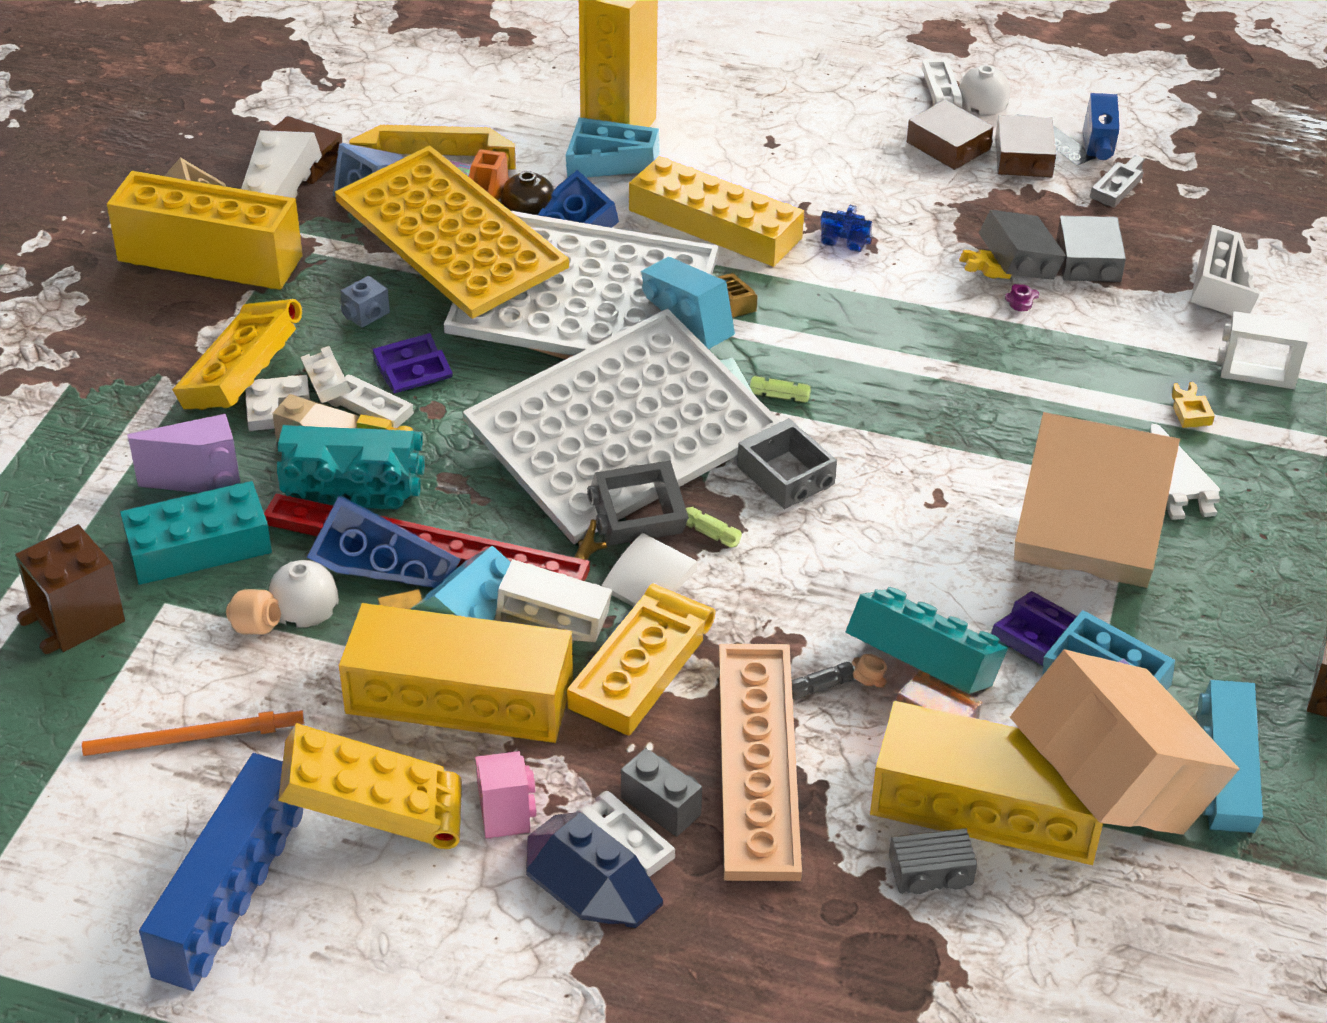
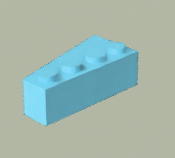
(1230, 718)

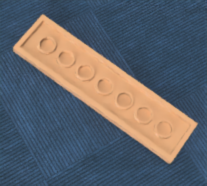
(758, 764)

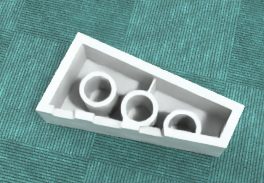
(281, 162)

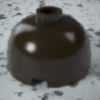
(526, 193)

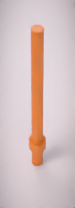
(265, 723)

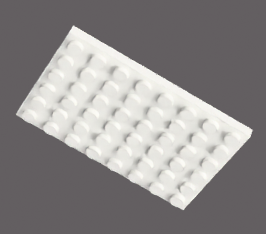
(589, 299)
(616, 406)

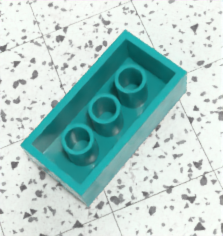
(196, 532)
(927, 639)

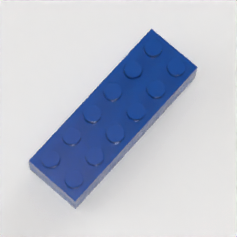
(219, 876)

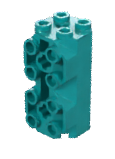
(367, 464)

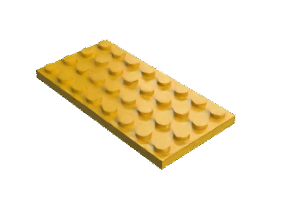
(452, 231)

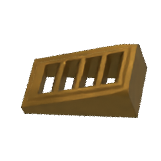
(741, 297)

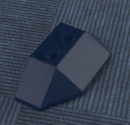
(590, 872)

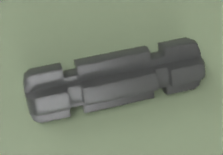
(822, 680)

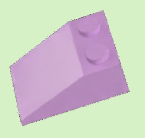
(186, 456)

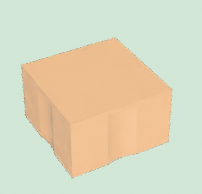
(1096, 499)
(1123, 743)

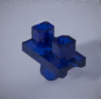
(847, 226)

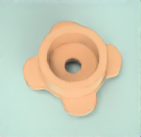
(870, 670)

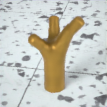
(588, 545)

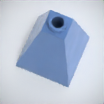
(358, 162)

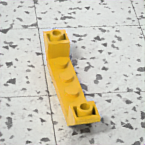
(444, 139)

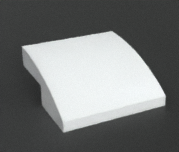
(647, 563)

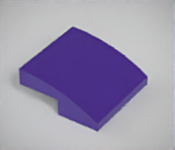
(411, 363)
(1033, 626)

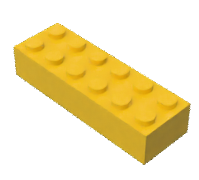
(716, 210)

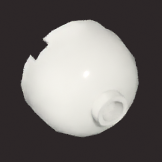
(985, 90)
(304, 593)

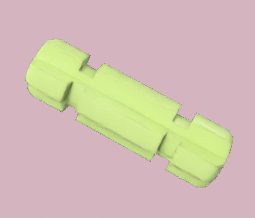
(780, 389)
(713, 527)

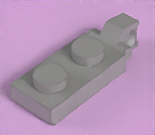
(1118, 182)

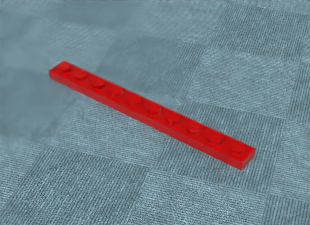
(310, 516)

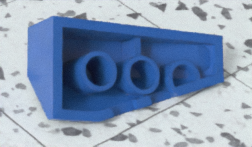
(581, 202)
(373, 547)

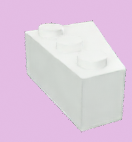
(1223, 274)
(552, 601)

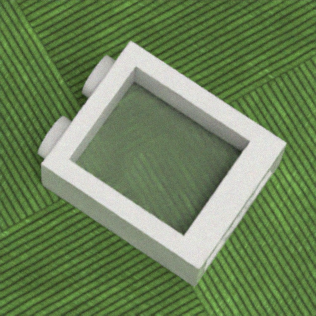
(1259, 347)

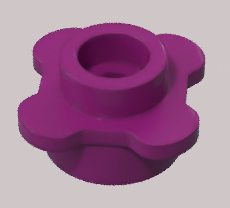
(1021, 297)

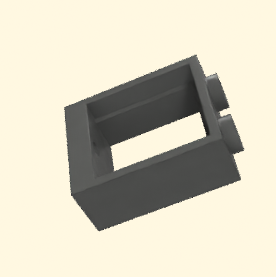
(775, 441)
(669, 495)

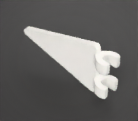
(1189, 483)

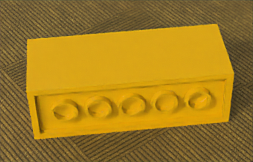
(618, 60)
(205, 229)
(457, 672)
(980, 777)

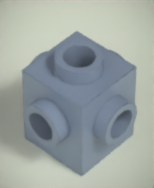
(364, 301)

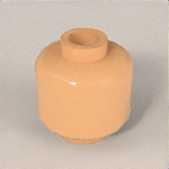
(253, 612)

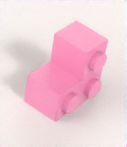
(504, 794)

